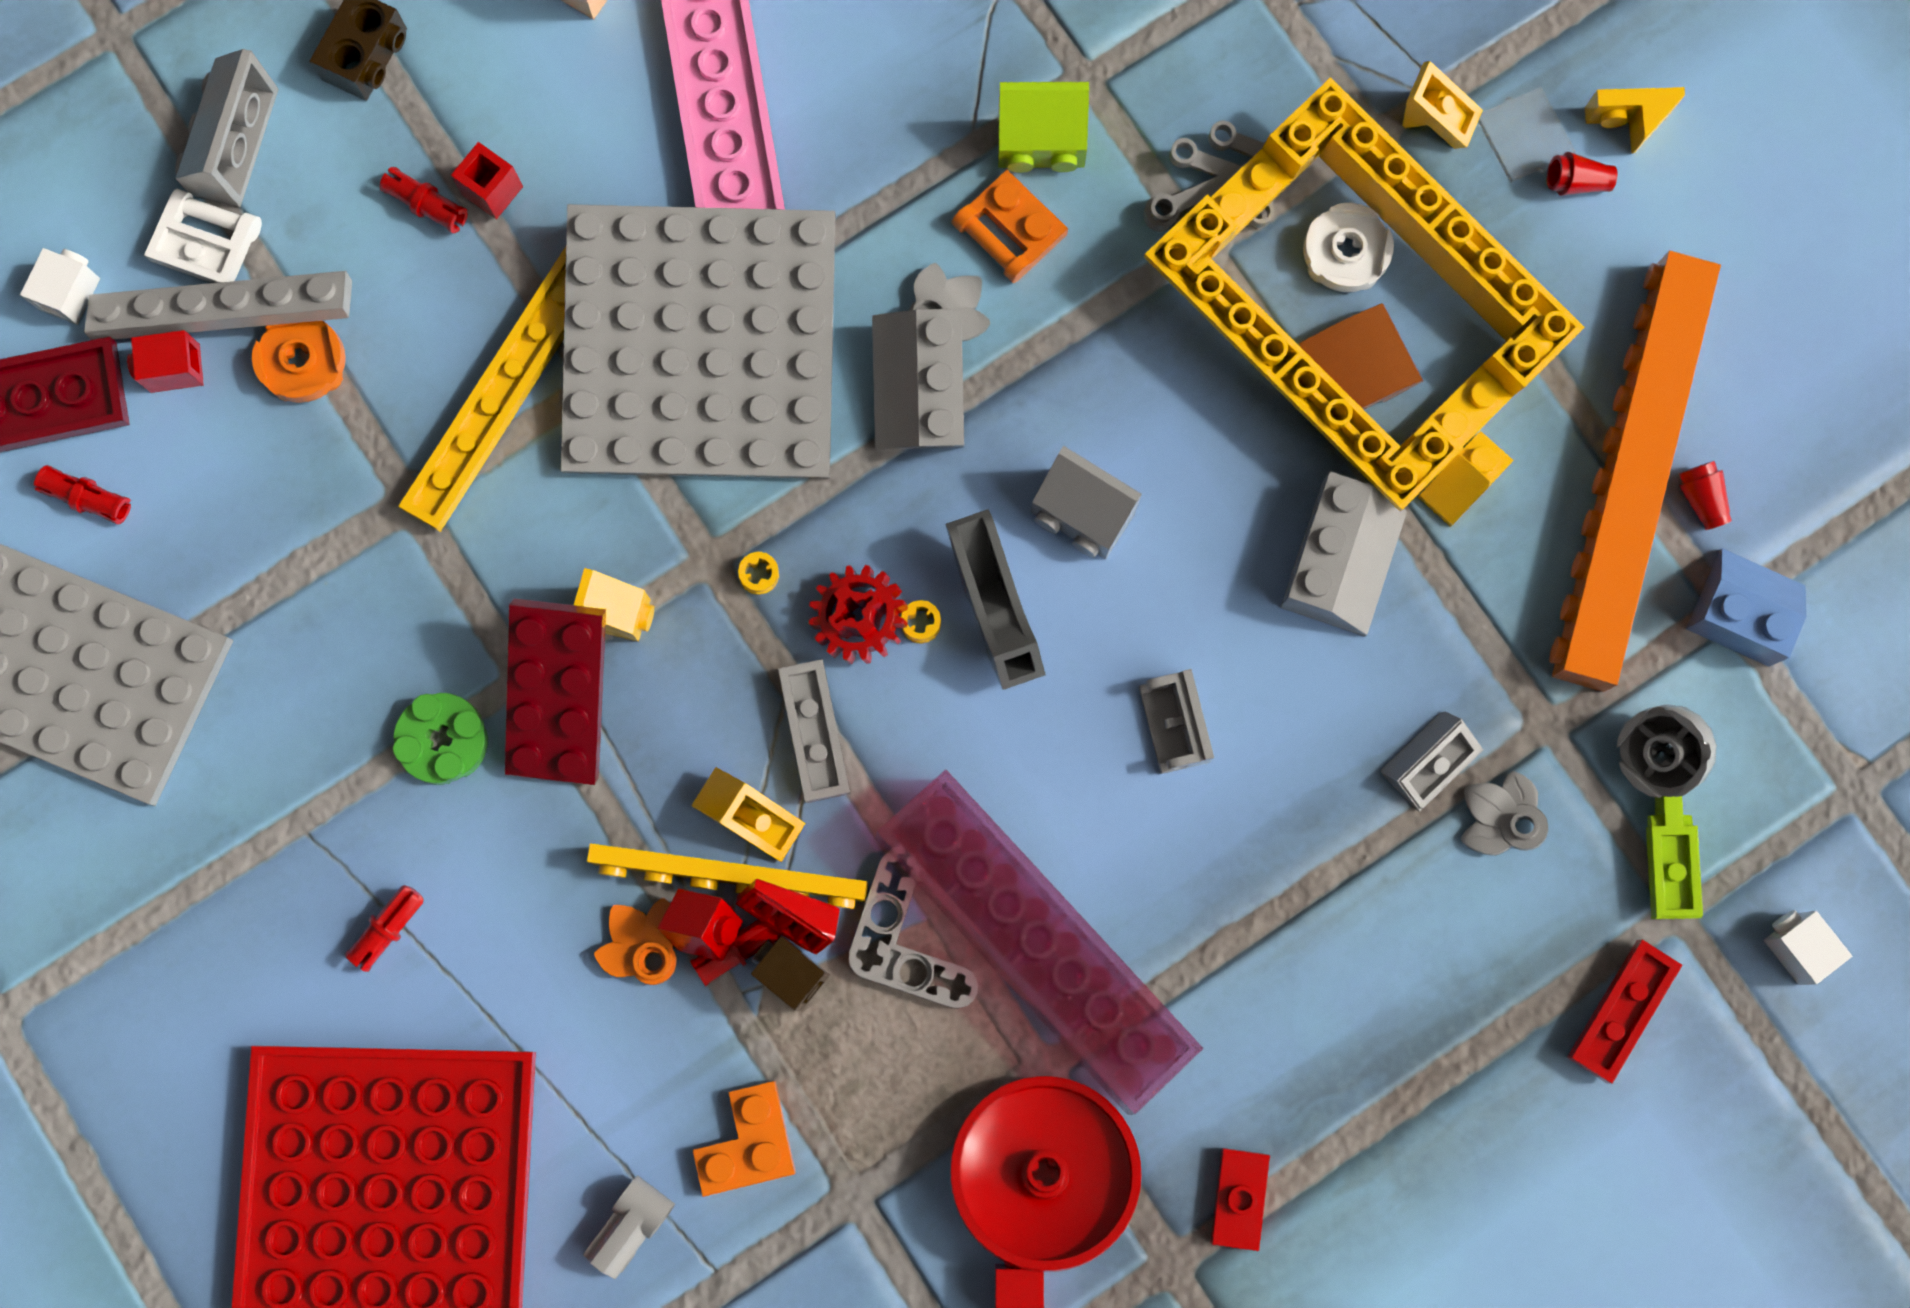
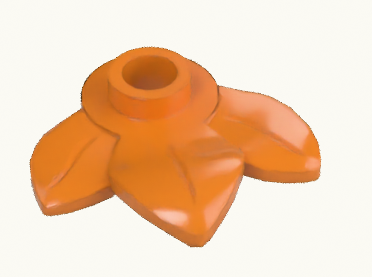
(633, 940)

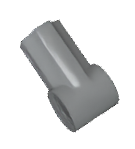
(635, 1218)

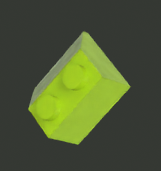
(1043, 125)

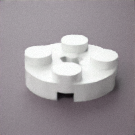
(1368, 233)

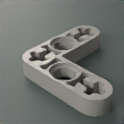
(895, 955)

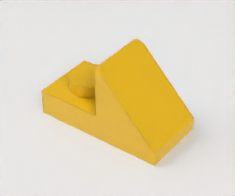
(1442, 107)
(1640, 107)
(1465, 478)

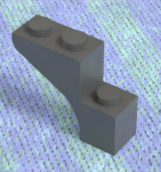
(994, 599)

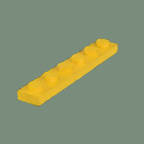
(707, 874)

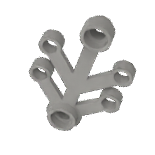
(1209, 164)

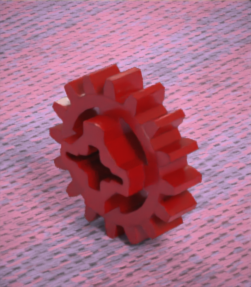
(843, 622)

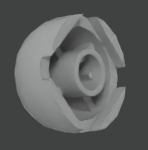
(1666, 750)

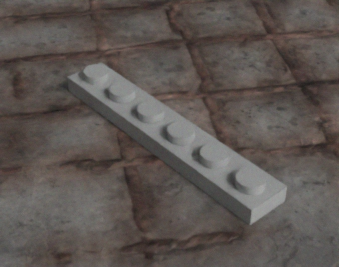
(219, 305)

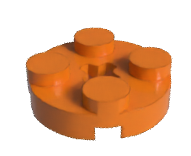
(304, 383)

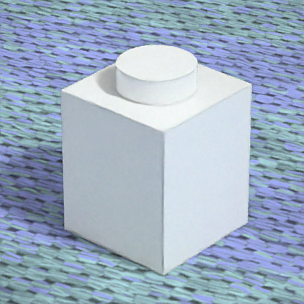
(60, 284)
(1806, 946)

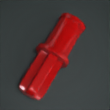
(384, 928)
(745, 945)

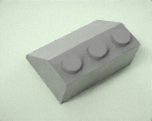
(227, 129)
(918, 379)
(1344, 555)

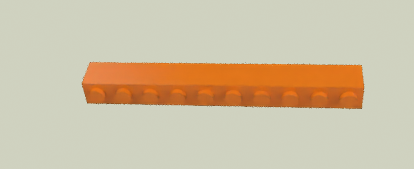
(1635, 472)

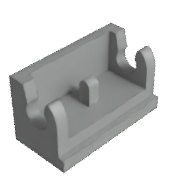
(1176, 722)

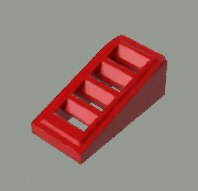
(794, 915)

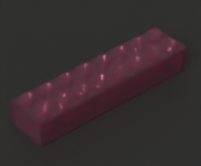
(1038, 943)

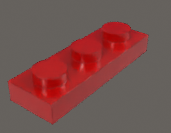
(1624, 1011)

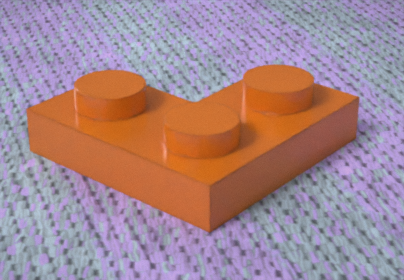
(761, 1146)

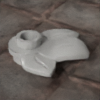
(961, 292)
(1497, 813)

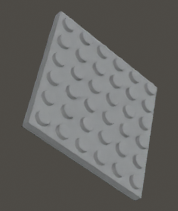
(698, 341)

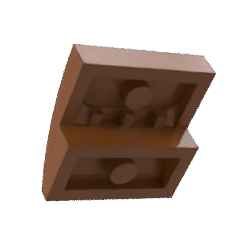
(1365, 357)

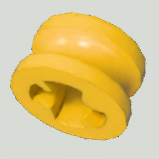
(753, 560)
(931, 630)

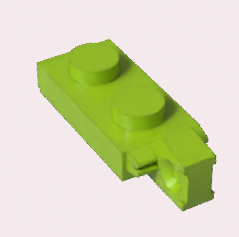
(1673, 862)

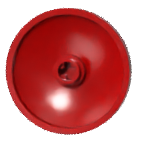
(1045, 1174)

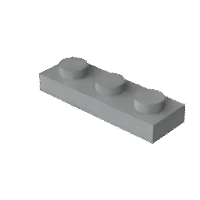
(814, 731)

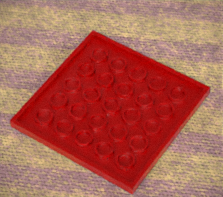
(384, 1178)

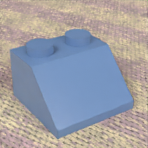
(1750, 609)

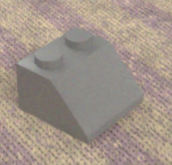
(1084, 504)

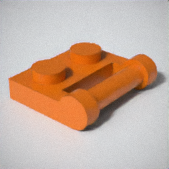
(1017, 215)

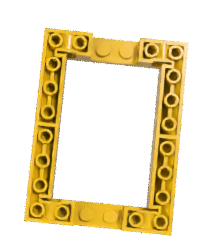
(1432, 224)

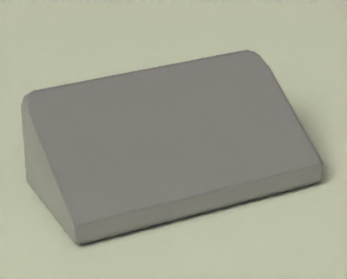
(1432, 759)

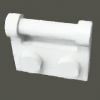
(196, 250)

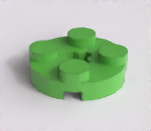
(429, 714)

